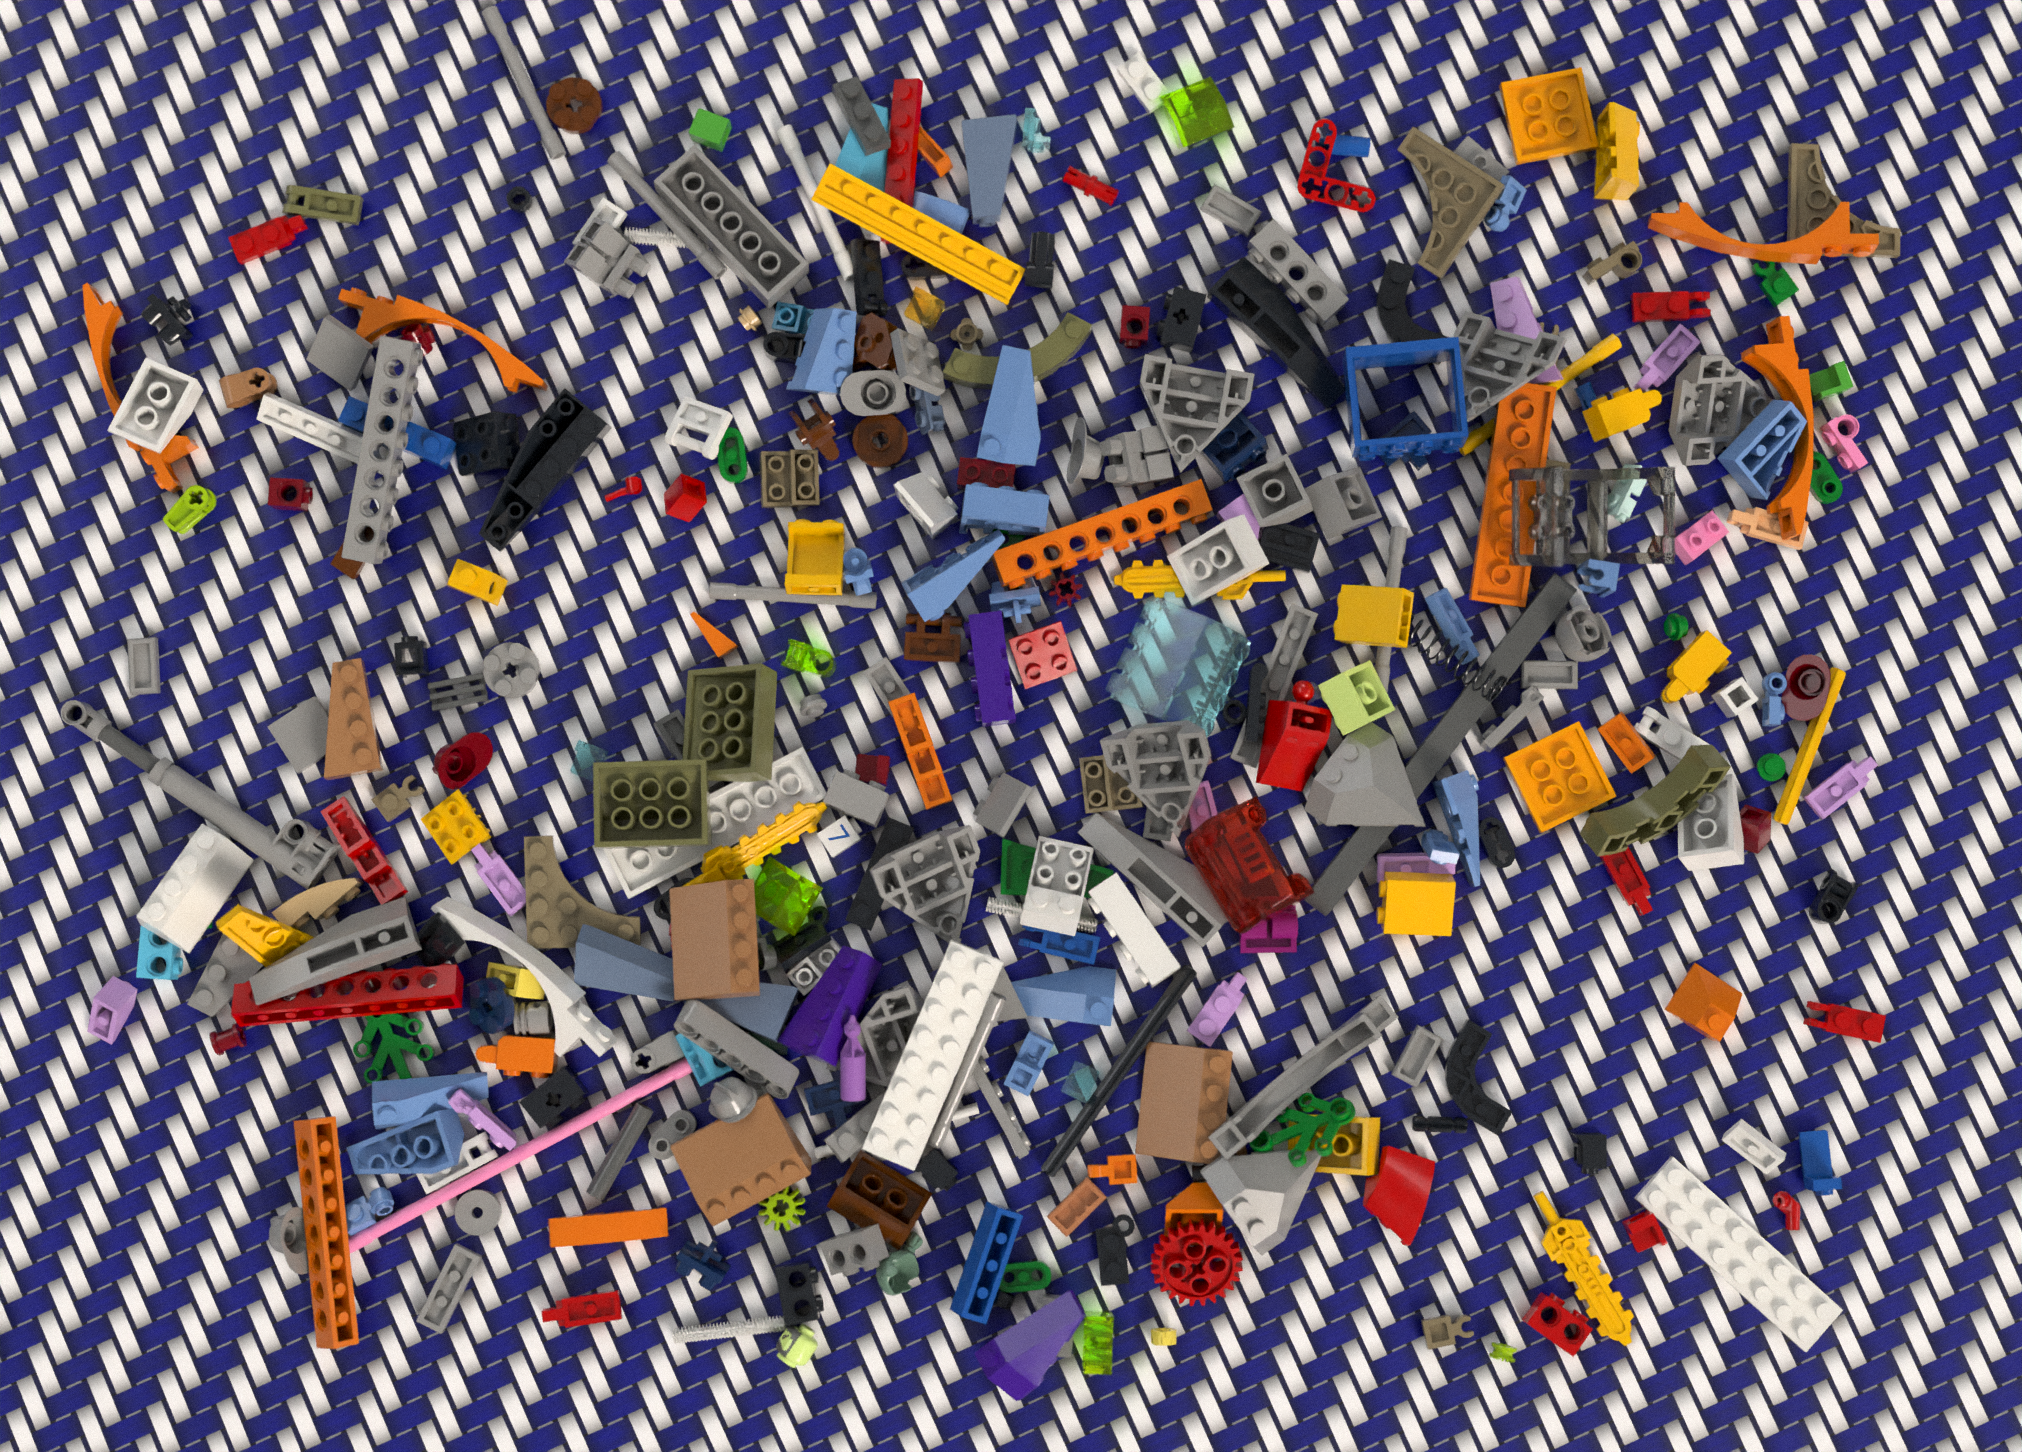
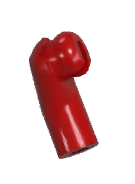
(1790, 1208)

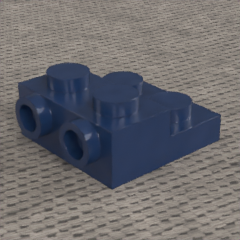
(1235, 448)

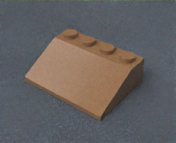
(714, 940)
(1182, 1101)
(741, 1161)

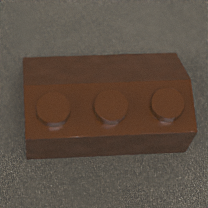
(881, 1196)

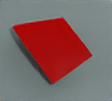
(1400, 1191)

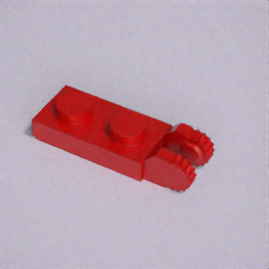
(1667, 306)
(1848, 1021)

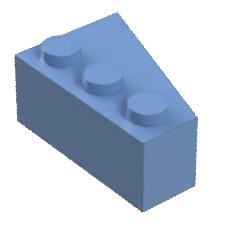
(827, 352)
(1761, 448)
(1004, 510)

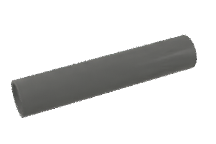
(619, 1151)

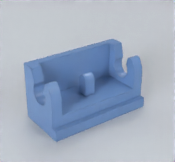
(1602, 576)

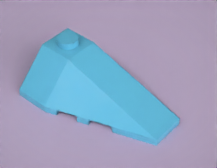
(866, 168)

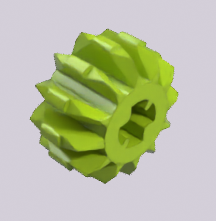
(789, 1212)

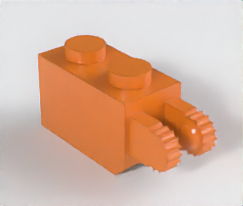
(521, 1054)

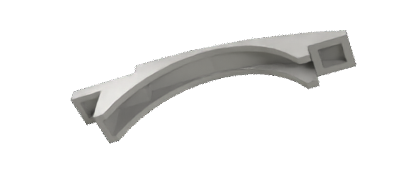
(1307, 1070)

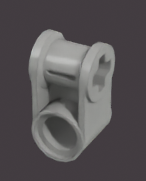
(662, 1051)

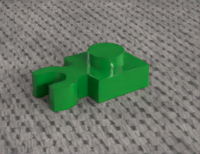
(1776, 284)

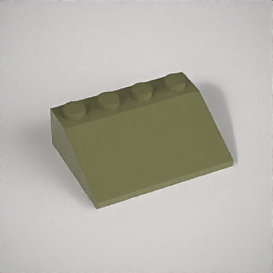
(731, 721)
(651, 804)

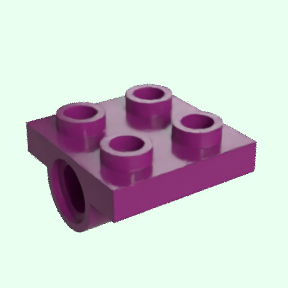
(1273, 936)

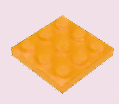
(1548, 116)
(1559, 777)

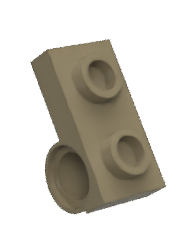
(1613, 263)

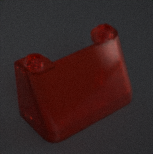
(1243, 867)

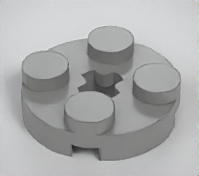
(497, 662)

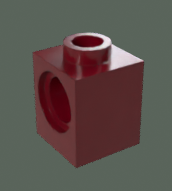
(1134, 314)
(280, 486)

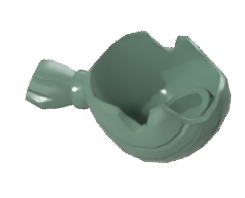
(899, 1267)

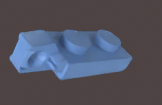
(1452, 623)

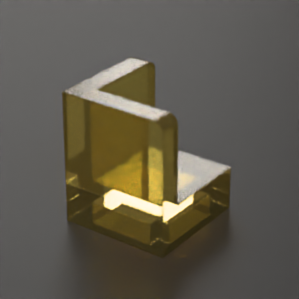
(924, 308)

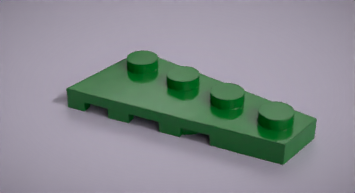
(1017, 867)

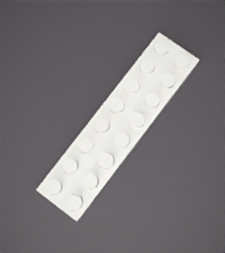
(734, 812)
(932, 1055)
(1738, 1254)

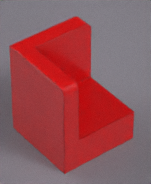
(685, 498)
(1644, 1231)

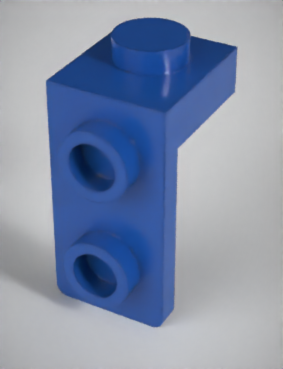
(1817, 1163)

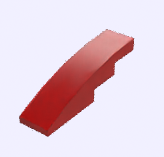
(364, 851)

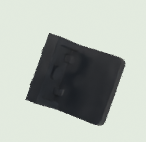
(486, 442)

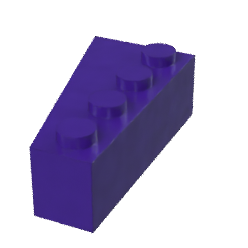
(991, 669)

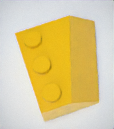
(1617, 153)

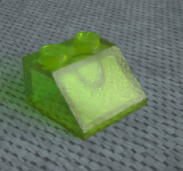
(1196, 112)
(784, 896)

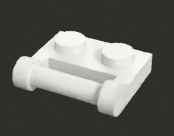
(702, 419)

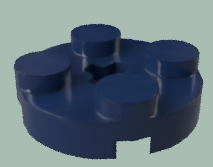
(490, 1005)

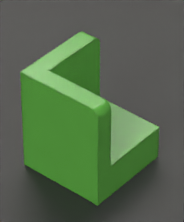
(710, 129)
(1830, 382)

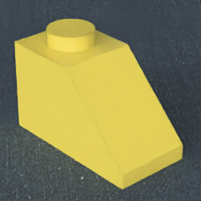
(518, 979)

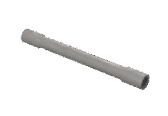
(499, 31)
(704, 255)
(1396, 551)
(731, 591)
(988, 1018)

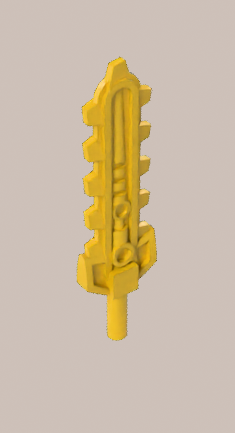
(1163, 579)
(730, 863)
(1567, 1243)

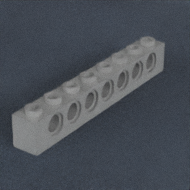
(370, 461)

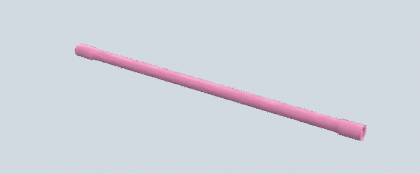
(673, 1072)

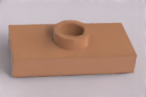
(1076, 1206)

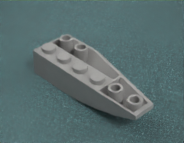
(1159, 875)
(343, 949)

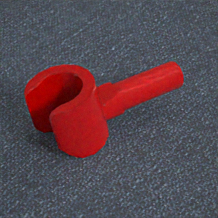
(633, 486)

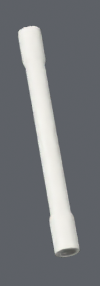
(793, 150)

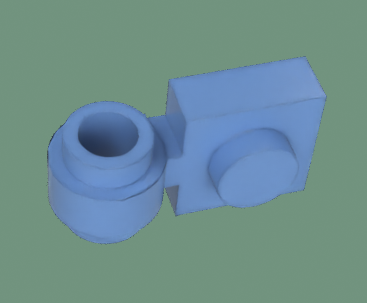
(1508, 203)
(1772, 708)
(1439, 848)
(362, 1210)

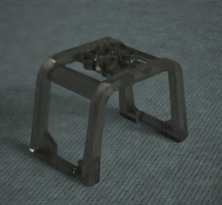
(1553, 515)

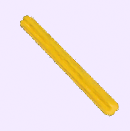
(1807, 752)

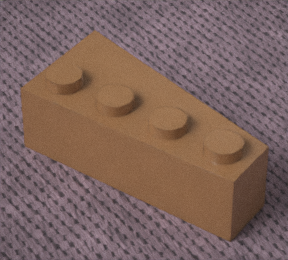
(351, 731)

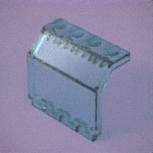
(1178, 665)

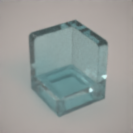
(585, 757)
(1080, 1081)

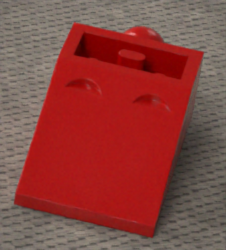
(1293, 747)

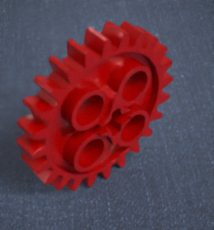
(1216, 1274)

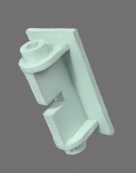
(1619, 499)

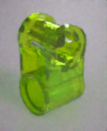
(803, 659)

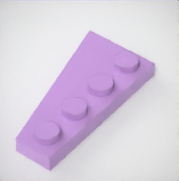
(1516, 316)

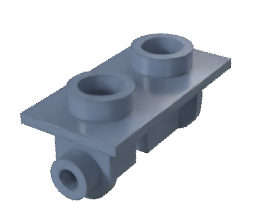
(927, 416)

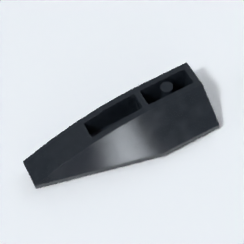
(1276, 327)
(542, 466)

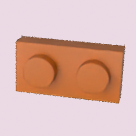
(1626, 742)

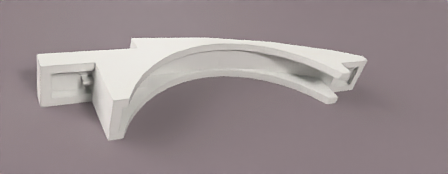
(571, 1016)

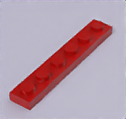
(904, 140)

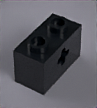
(1191, 306)
(538, 1102)

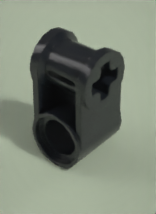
(792, 347)
(1834, 893)

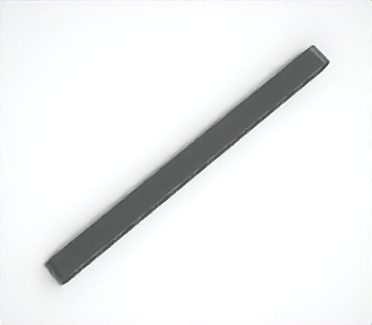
(1445, 737)

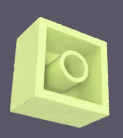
(1356, 697)

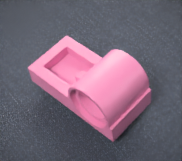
(1848, 453)
(1699, 537)

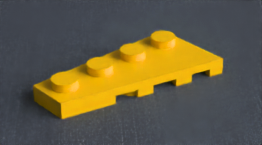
(260, 935)

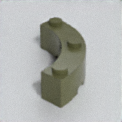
(1047, 356)
(1658, 807)

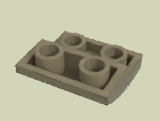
(789, 478)
(1104, 789)

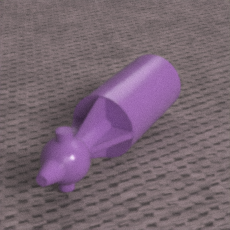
(852, 1065)

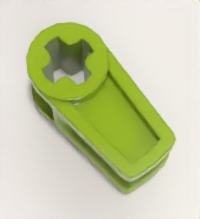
(187, 511)

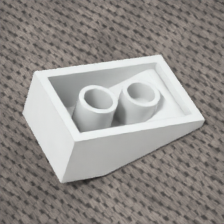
(155, 406)
(926, 503)
(1218, 559)
(1713, 830)

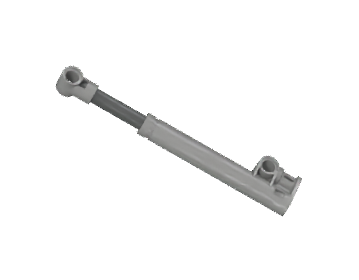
(296, 858)

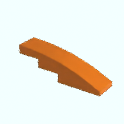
(920, 751)
(608, 1227)

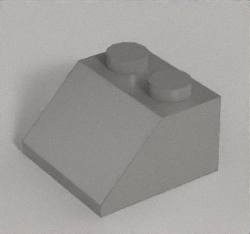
(1275, 492)
(1343, 502)
(856, 798)
(1002, 805)

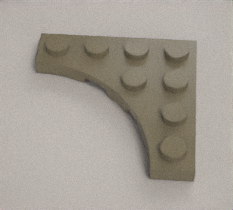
(1458, 197)
(1813, 203)
(557, 909)

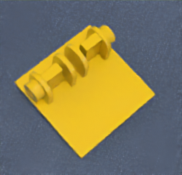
(455, 826)

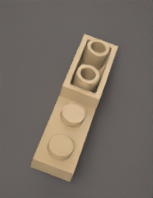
(318, 902)

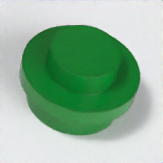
(1676, 626)
(1771, 767)

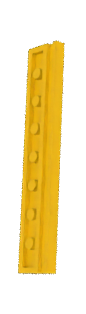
(918, 234)

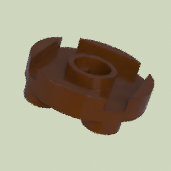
(586, 115)
(891, 452)

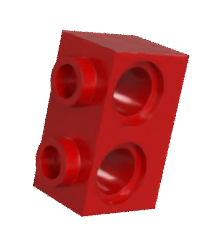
(1554, 1327)

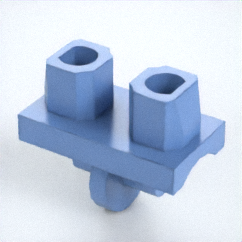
(858, 570)
(1016, 601)

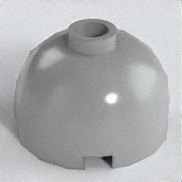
(1583, 634)

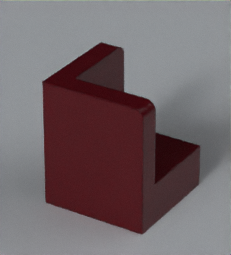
(873, 768)
(1755, 828)

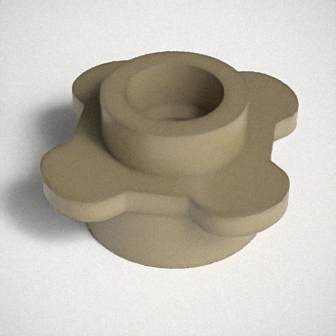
(967, 326)

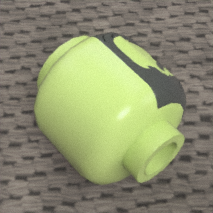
(796, 1345)

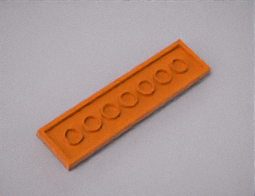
(1517, 442)

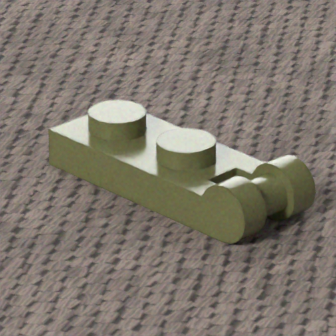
(323, 205)

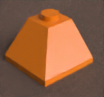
(1705, 1003)
(1194, 1203)

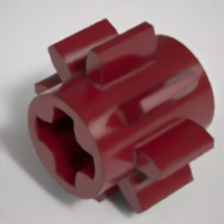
(415, 333)
(1063, 582)

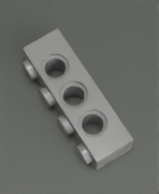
(1275, 237)

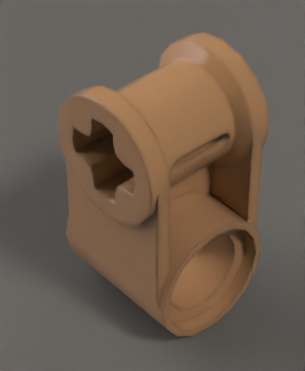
(242, 387)

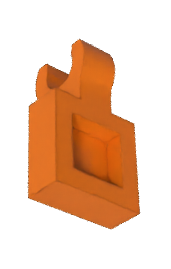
(1119, 1169)

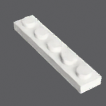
(313, 427)

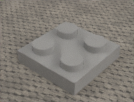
(917, 362)

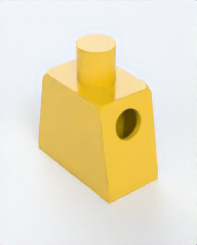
(477, 582)

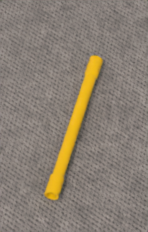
(1596, 354)

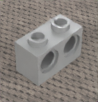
(854, 1250)

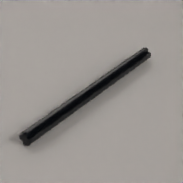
(1118, 1071)

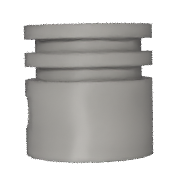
(533, 1018)

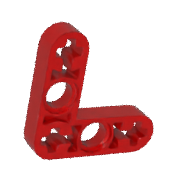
(1318, 173)

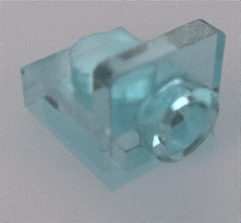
(1032, 126)

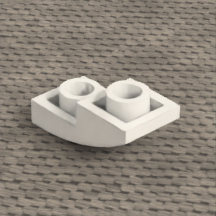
(811, 968)

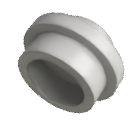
(812, 706)

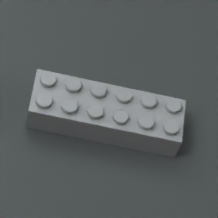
(731, 226)

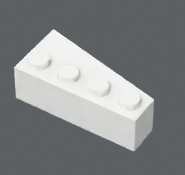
(1134, 931)

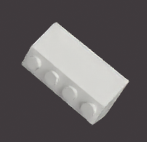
(194, 888)

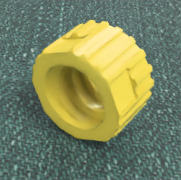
(1163, 1336)

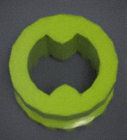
(1503, 1351)

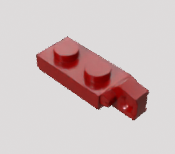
(266, 237)
(1628, 880)
(585, 1309)

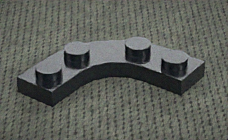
(1392, 308)
(1461, 1079)

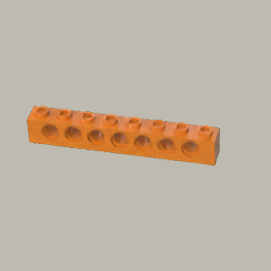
(1191, 495)
(326, 1232)

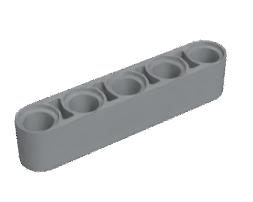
(736, 1049)

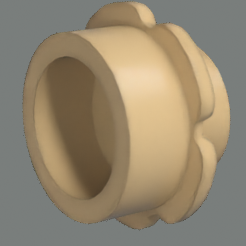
(749, 318)

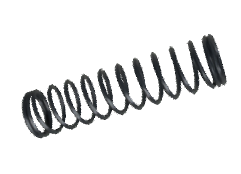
(1496, 687)

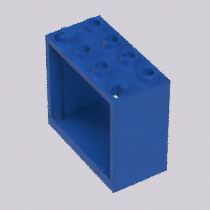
(1402, 354)

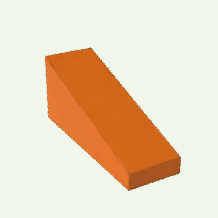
(933, 154)
(717, 640)

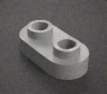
(670, 1133)

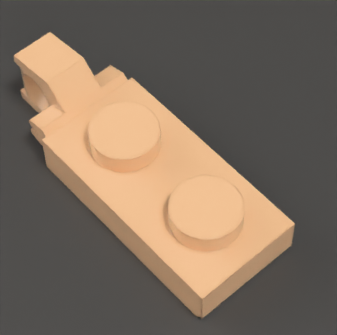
(1764, 526)

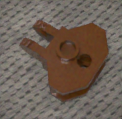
(874, 344)
(817, 431)

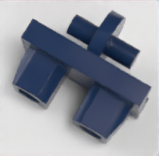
(704, 1260)

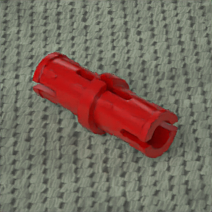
(1090, 185)

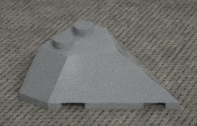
(1499, 361)
(1192, 403)
(1712, 407)
(1161, 765)
(1364, 784)
(931, 879)
(886, 1032)
(1261, 1192)

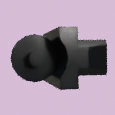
(158, 310)

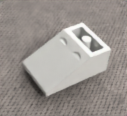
(1056, 886)

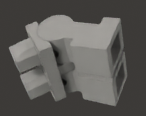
(607, 259)
(1126, 458)

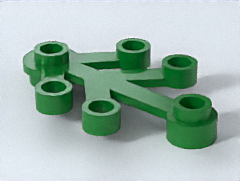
(391, 1044)
(1308, 1127)

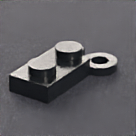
(807, 940)
(1112, 1252)

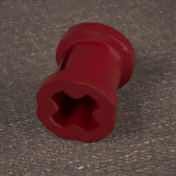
(228, 1039)

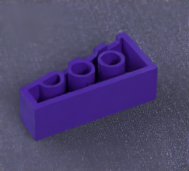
(821, 1019)

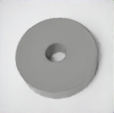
(465, 1212)

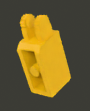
(1620, 413)
(1694, 666)

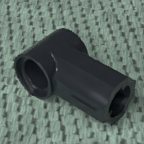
(1040, 267)

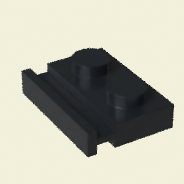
(1289, 546)
(438, 942)

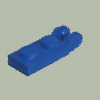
(1078, 947)

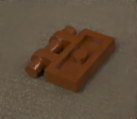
(933, 646)

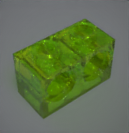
(1097, 1343)

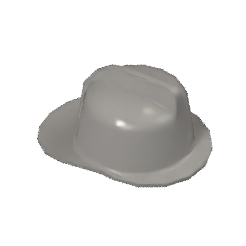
(872, 392)
(1086, 455)
(732, 1100)
(288, 1237)

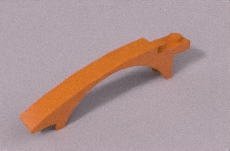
(1829, 238)
(382, 317)
(101, 324)
(1780, 366)

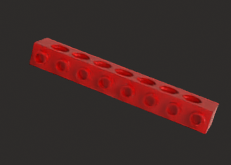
(334, 1004)

